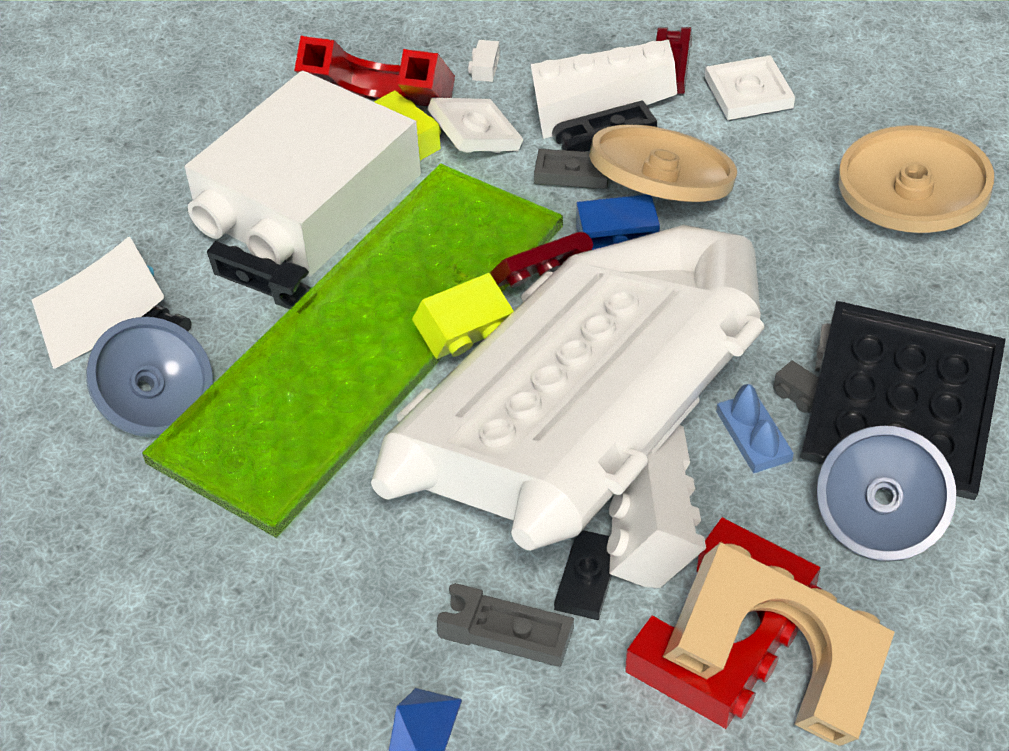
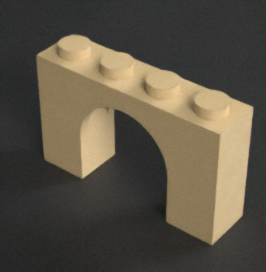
(844, 643)

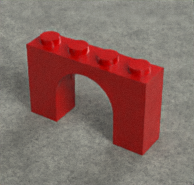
(417, 78)
(750, 659)

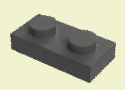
(567, 169)

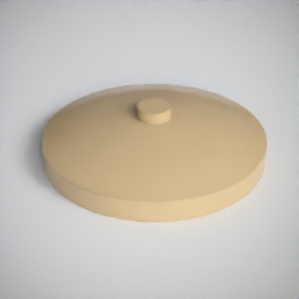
(663, 163)
(916, 179)

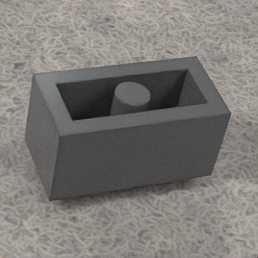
(797, 385)

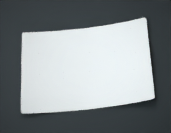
(95, 300)

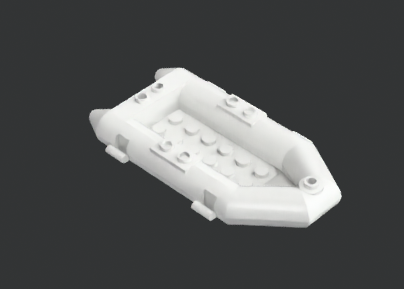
(579, 382)

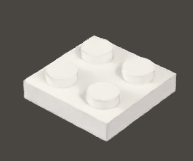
(749, 87)
(475, 124)

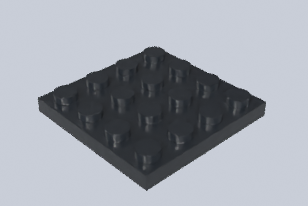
(909, 377)

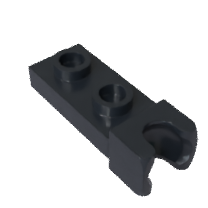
(259, 273)

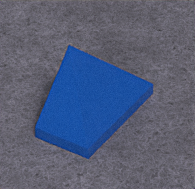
(424, 721)

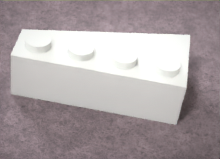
(602, 81)
(655, 519)

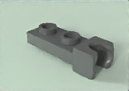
(505, 626)

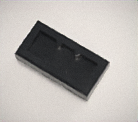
(585, 577)

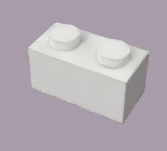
(484, 60)

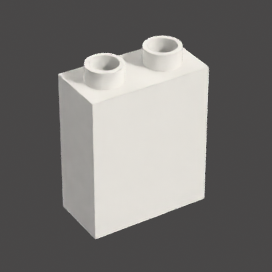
(303, 172)

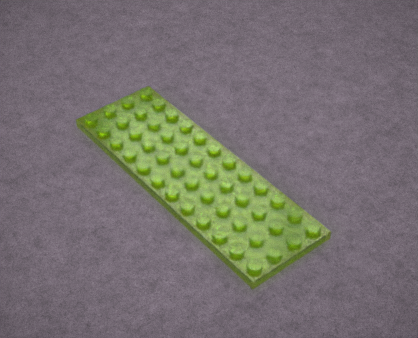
(342, 353)

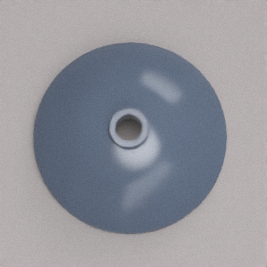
(153, 353)
(890, 461)

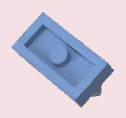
(754, 430)

